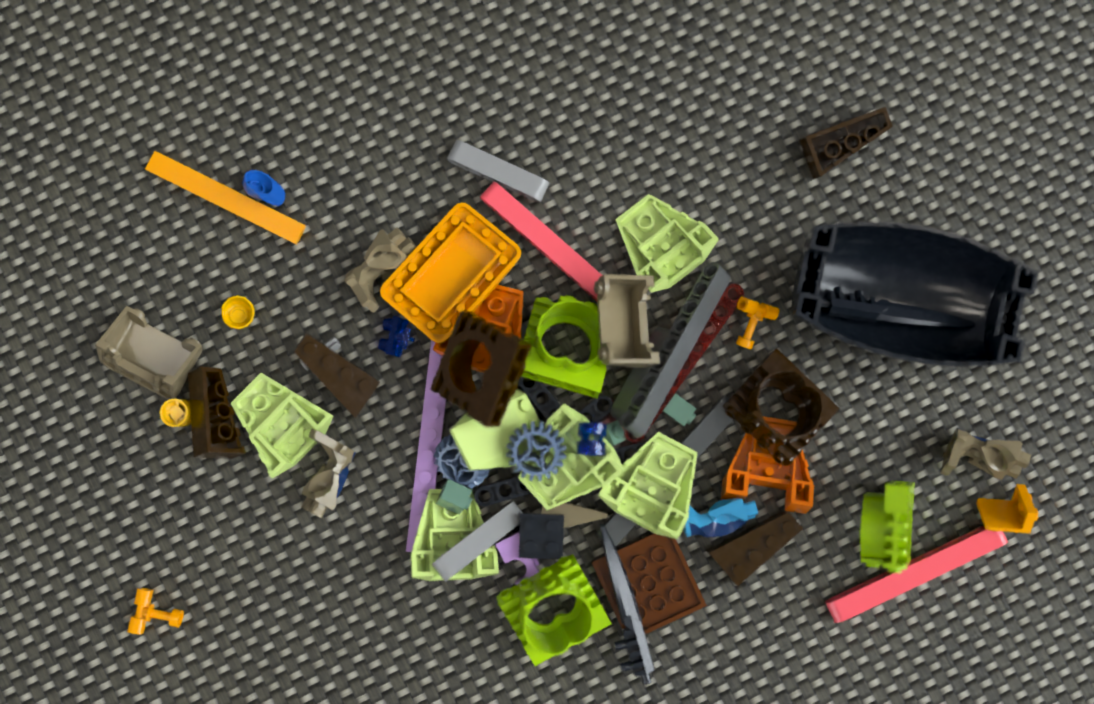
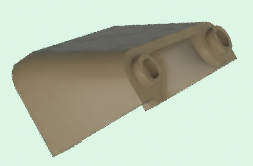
(624, 321)
(147, 354)

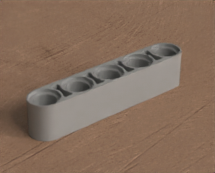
(498, 170)
(478, 541)

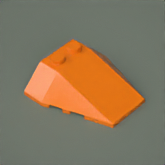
(504, 310)

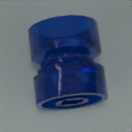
(591, 447)

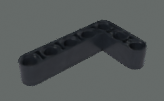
(553, 404)

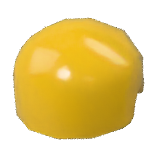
(237, 312)

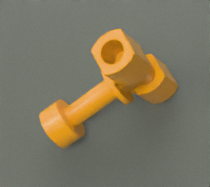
(756, 313)
(146, 611)

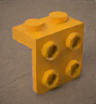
(1009, 515)

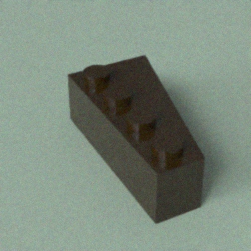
(835, 144)
(342, 377)
(211, 416)
(754, 546)

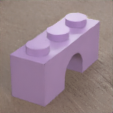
(509, 550)

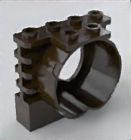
(499, 381)
(812, 405)

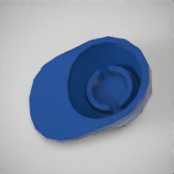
(262, 186)

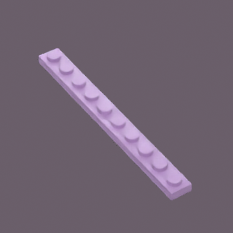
(430, 437)

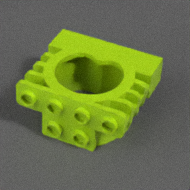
(561, 372)
(887, 527)
(566, 629)

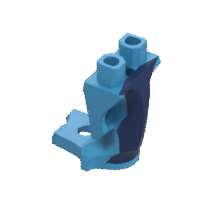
(721, 518)

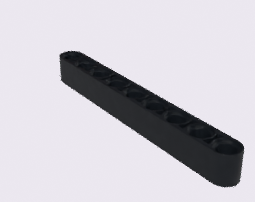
(517, 491)

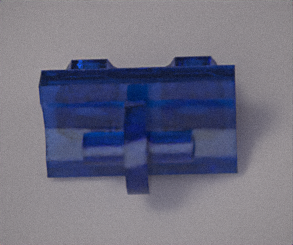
(398, 336)

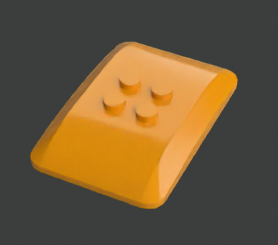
(450, 272)

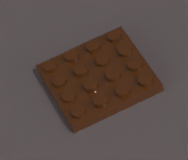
(658, 580)

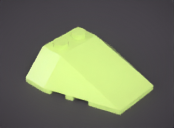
(664, 241)
(486, 446)
(579, 472)
(655, 486)
(441, 531)

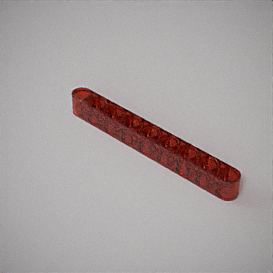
(704, 340)

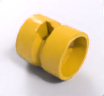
(176, 412)

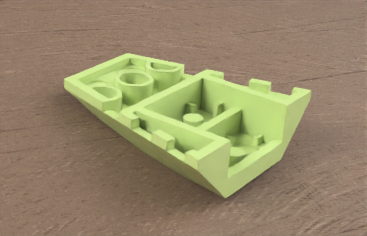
(279, 422)

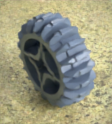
(540, 460)
(453, 465)

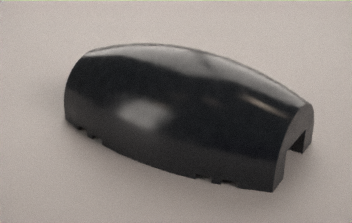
(919, 270)

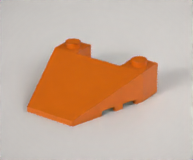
(757, 467)

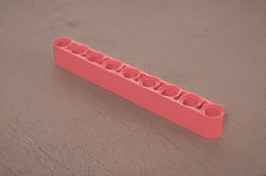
(541, 237)
(919, 571)

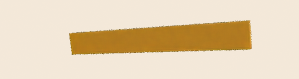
(225, 197)

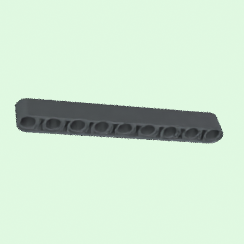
(675, 349)
(698, 440)

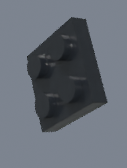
(541, 536)

